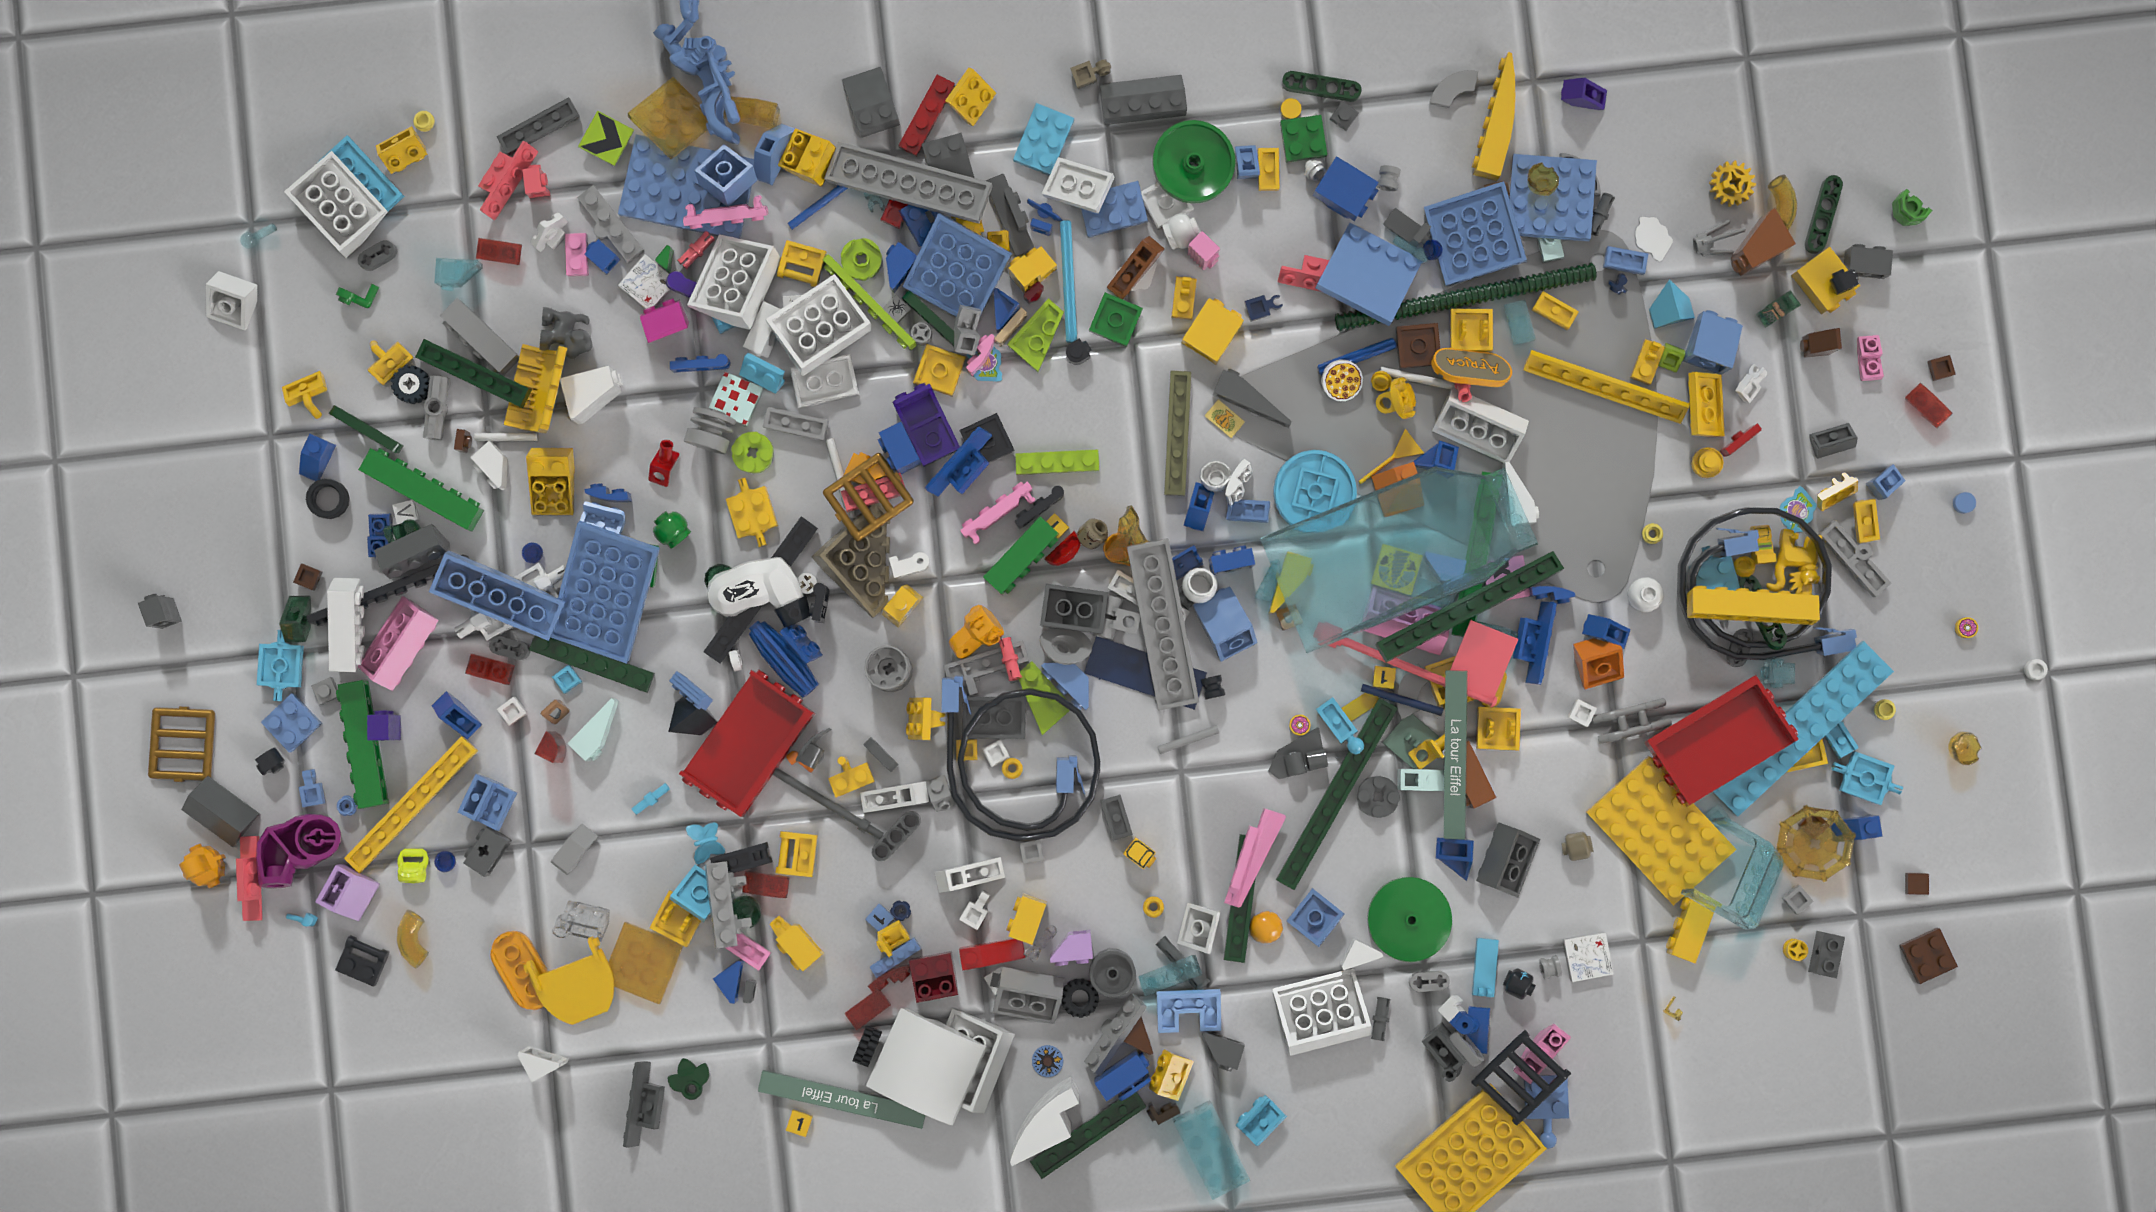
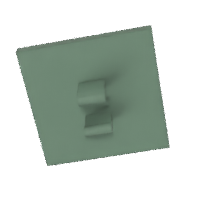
(1407, 736)

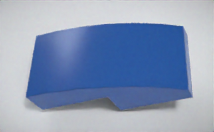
(603, 493)
(376, 535)
(1556, 594)
(1480, 1037)

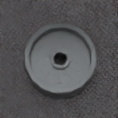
(1120, 982)

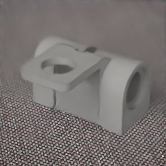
(1114, 619)

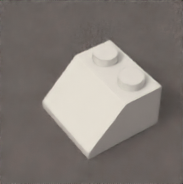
(230, 300)

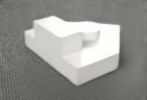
(550, 232)

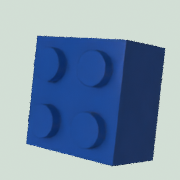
(900, 448)

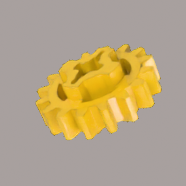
(1732, 190)

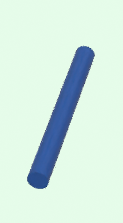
(816, 206)

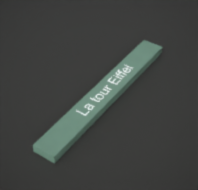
(1455, 754)
(839, 1098)

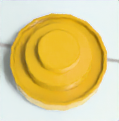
(1707, 462)

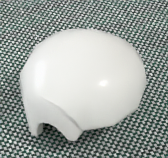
(1215, 476)

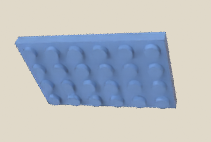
(662, 187)
(604, 591)

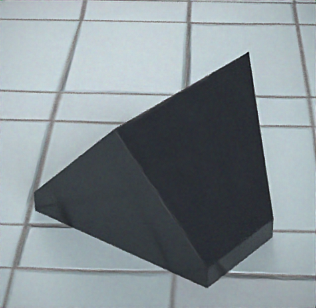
(689, 719)

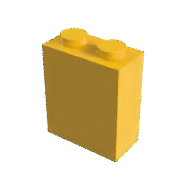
(1815, 282)
(1213, 330)

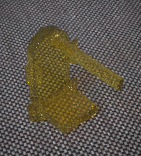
(1676, 1015)

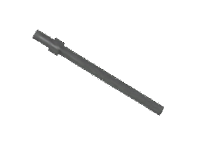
(862, 824)

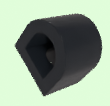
(1844, 281)
(1078, 352)
(270, 762)

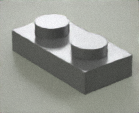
(1116, 817)

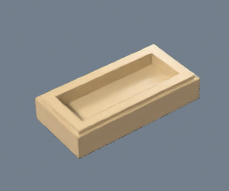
(1011, 327)

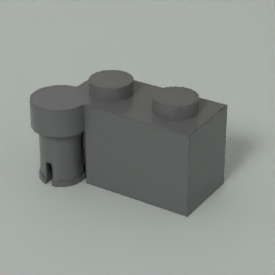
(1444, 1051)

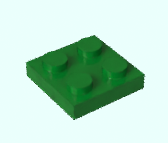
(1303, 138)
(1115, 319)

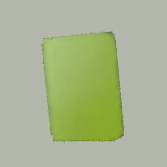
(1672, 357)

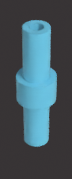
(650, 798)

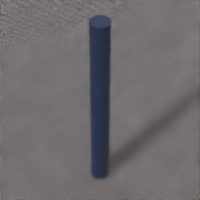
(1402, 699)

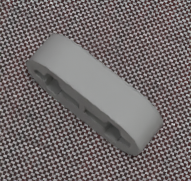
(1429, 975)
(1467, 1048)

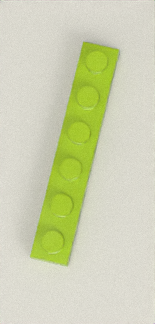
(875, 309)

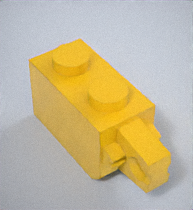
(796, 943)

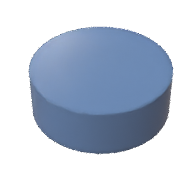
(1964, 502)

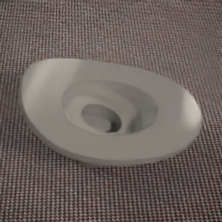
(1065, 646)

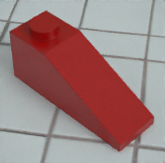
(991, 953)

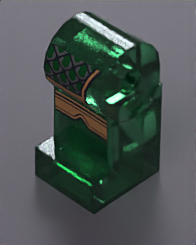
(1778, 308)

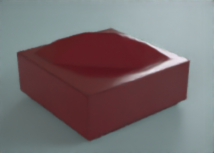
(1034, 293)

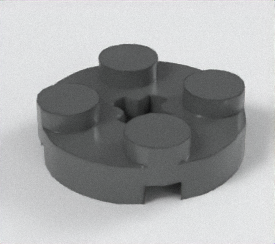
(1390, 796)

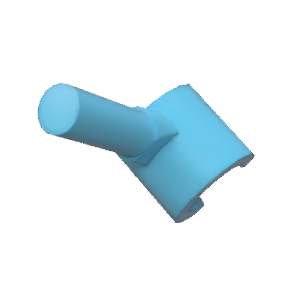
(308, 920)

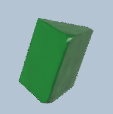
(665, 258)

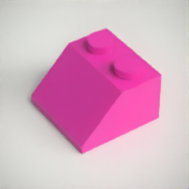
(663, 320)

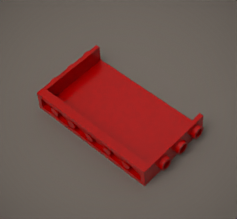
(1721, 741)
(747, 744)

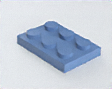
(1120, 210)

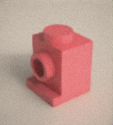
(535, 182)

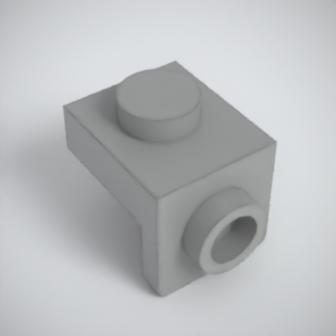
(940, 793)

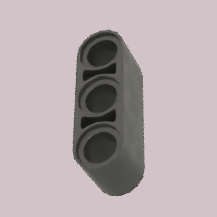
(891, 845)

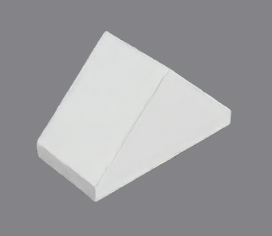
(1358, 954)

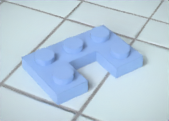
(1204, 1002)

